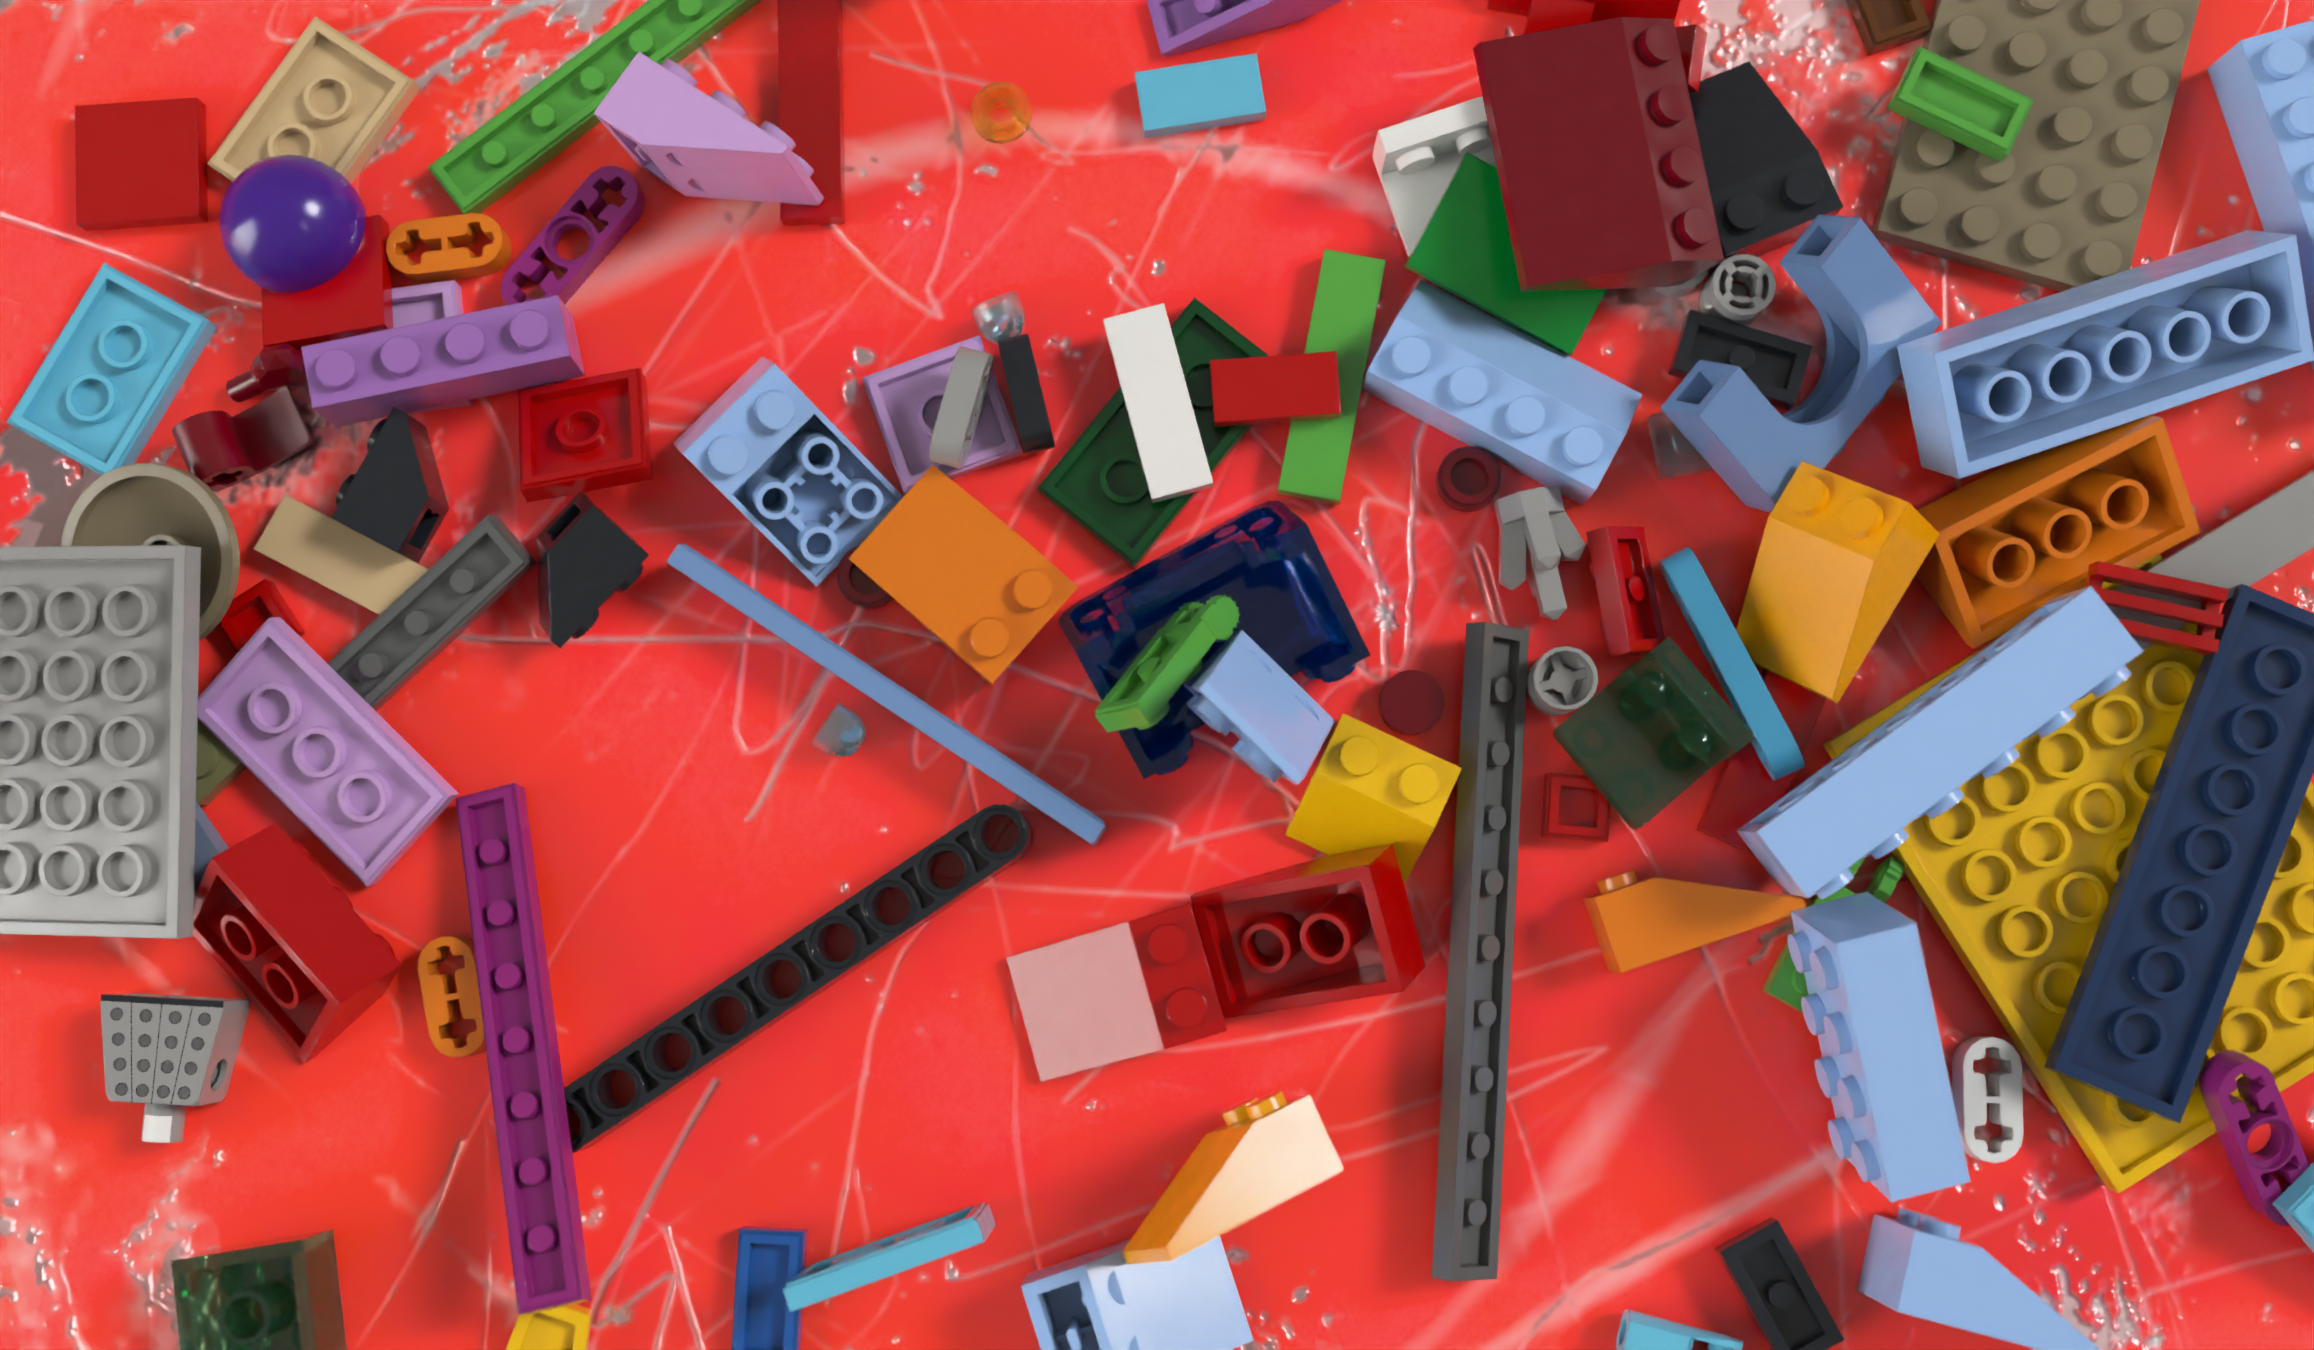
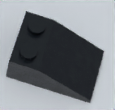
(1757, 165)

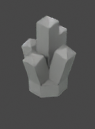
(1532, 541)

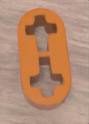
(448, 233)
(441, 999)

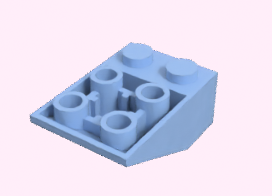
(788, 470)
(1262, 706)
(1141, 1306)

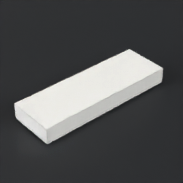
(1158, 403)

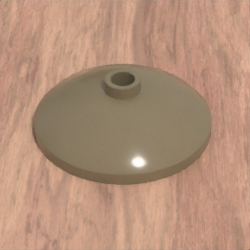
(162, 507)

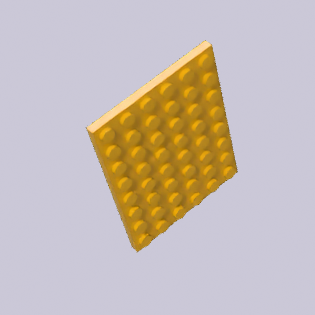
(2028, 873)

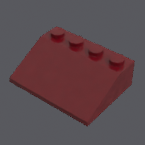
(1598, 156)

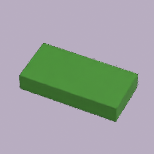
(1960, 104)

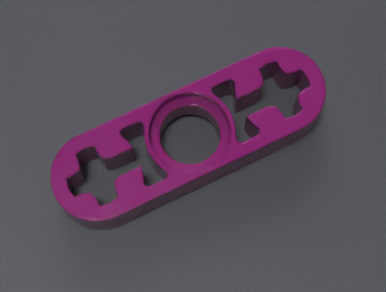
(570, 217)
(2237, 1120)

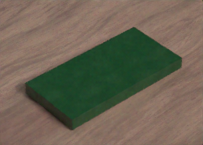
(1102, 475)

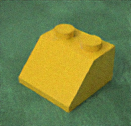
(1372, 794)

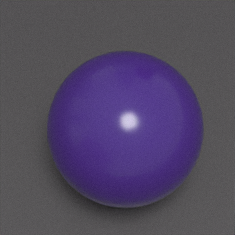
(291, 223)

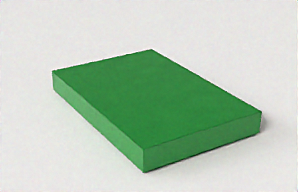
(1472, 256)

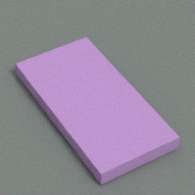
(323, 751)

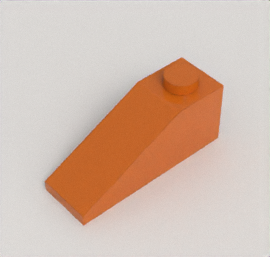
(1664, 916)

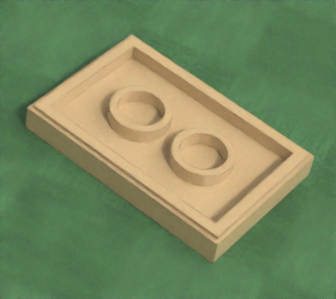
(321, 104)

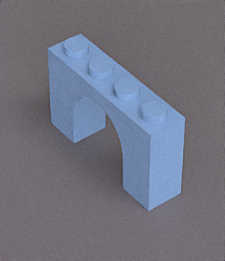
(1865, 315)

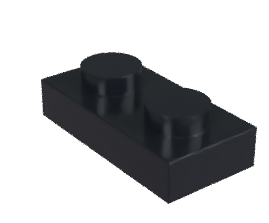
(1769, 360)
(1778, 1289)

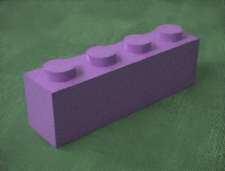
(443, 361)

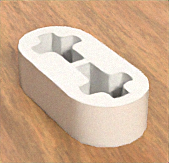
(2003, 1096)

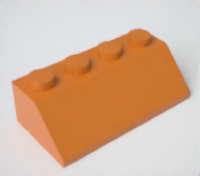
(2046, 517)

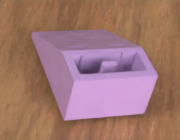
(700, 139)

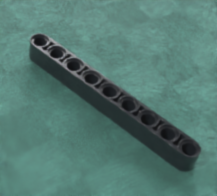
(753, 985)

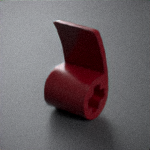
(235, 448)

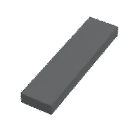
(433, 611)

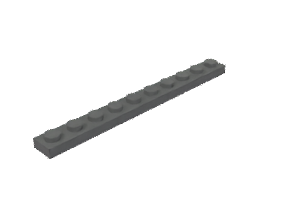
(1480, 954)

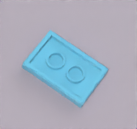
(112, 372)
(889, 1256)

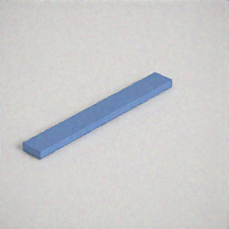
(888, 694)

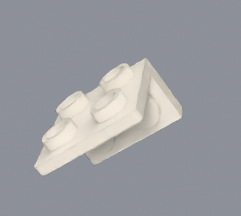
(1421, 157)

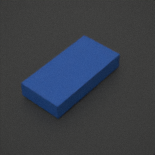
(764, 1265)

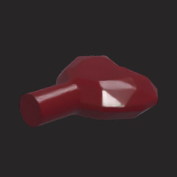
(272, 369)

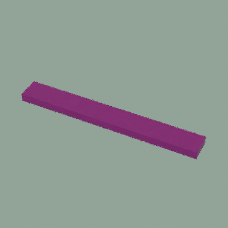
(522, 1052)

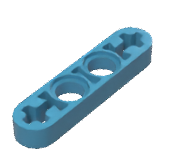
(1731, 663)

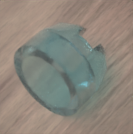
(1000, 317)
(840, 732)

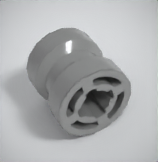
(1730, 300)
(1571, 675)

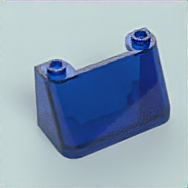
(1284, 605)

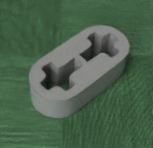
(960, 407)

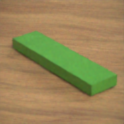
(1340, 323)

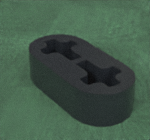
(1026, 394)

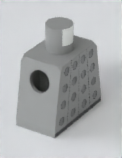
(169, 1054)

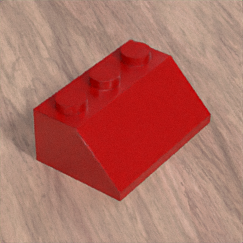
(290, 940)

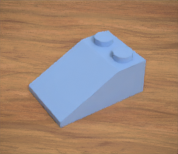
(1932, 1274)

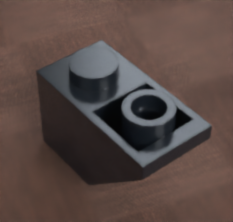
(396, 489)
(580, 566)

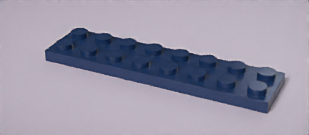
(2198, 864)

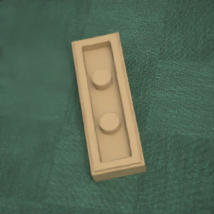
(337, 556)

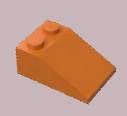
(963, 573)

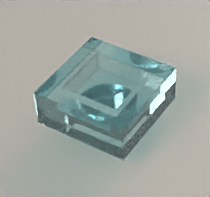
(1672, 450)

